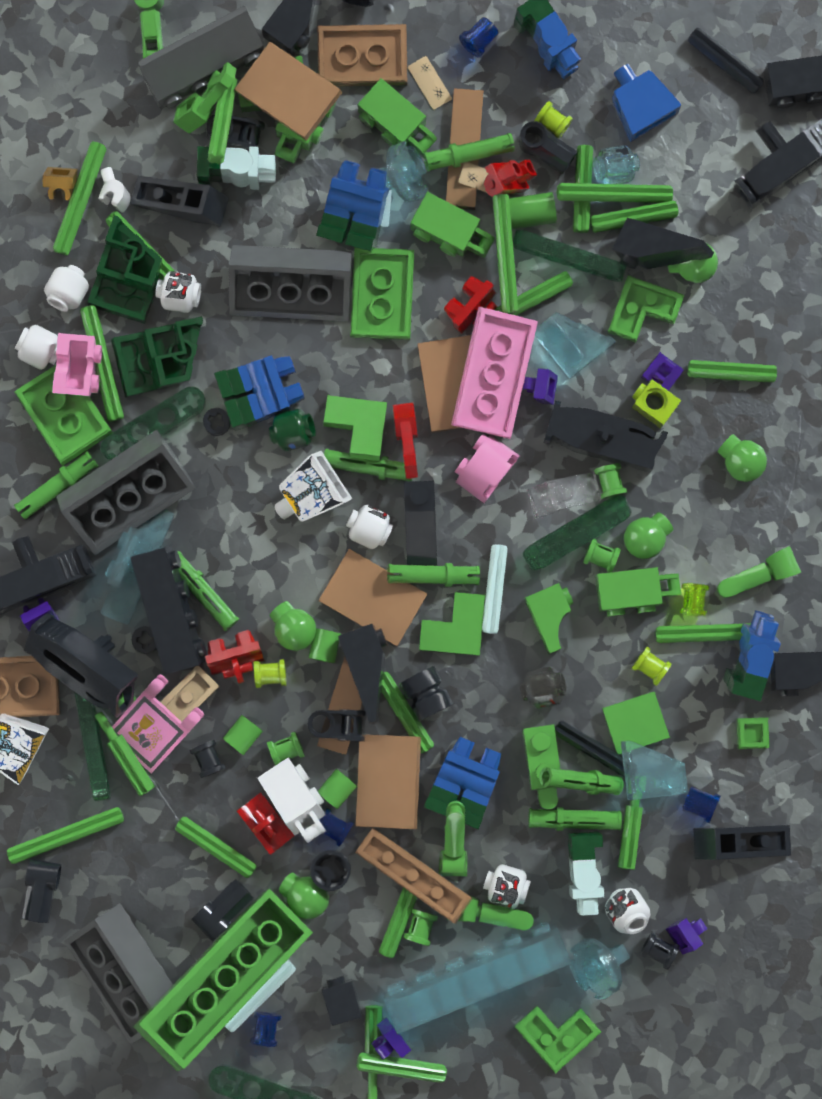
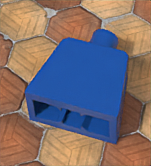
(642, 102)

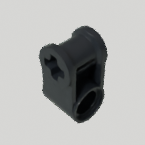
(239, 132)
(340, 724)

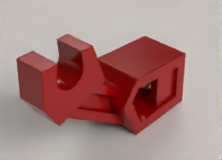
(406, 431)

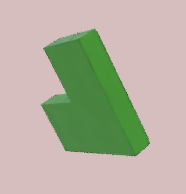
(643, 299)
(361, 416)
(461, 634)
(556, 1044)

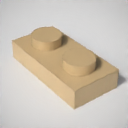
(190, 693)

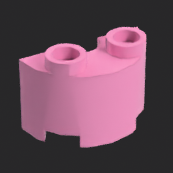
(76, 365)
(486, 467)

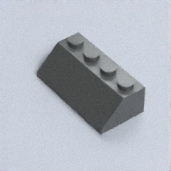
(190, 62)
(290, 283)
(125, 492)
(120, 968)

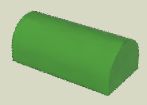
(532, 210)

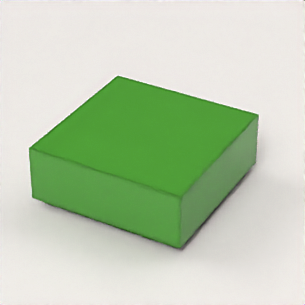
(752, 733)

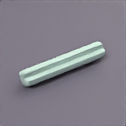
(494, 589)
(262, 995)

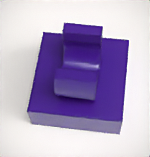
(663, 371)
(543, 386)
(29, 616)
(687, 934)
(389, 1041)

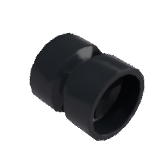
(426, 693)
(330, 870)

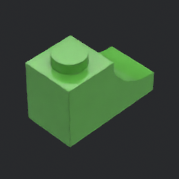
(547, 611)

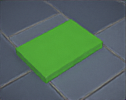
(382, 294)
(65, 420)

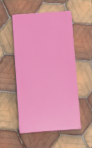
(494, 373)

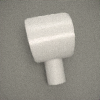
(114, 191)

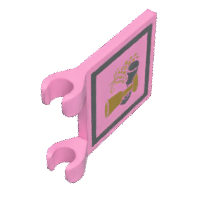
(152, 728)

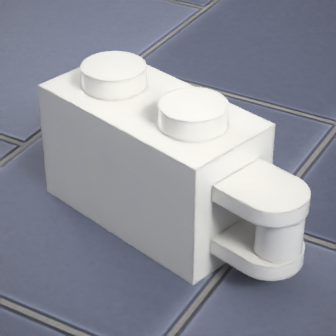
(294, 799)

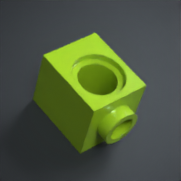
(668, 400)

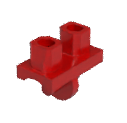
(508, 177)
(480, 295)
(234, 660)
(265, 823)

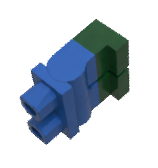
(550, 34)
(355, 197)
(257, 392)
(755, 657)
(465, 774)

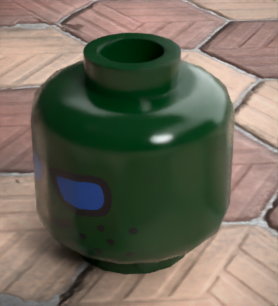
(292, 430)

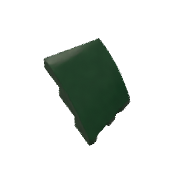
(125, 274)
(157, 356)

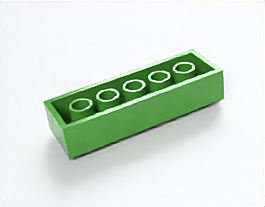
(222, 980)

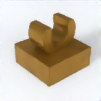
(60, 178)

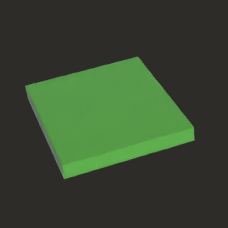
(636, 721)

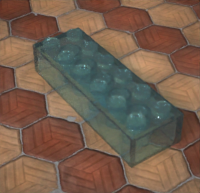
(475, 978)

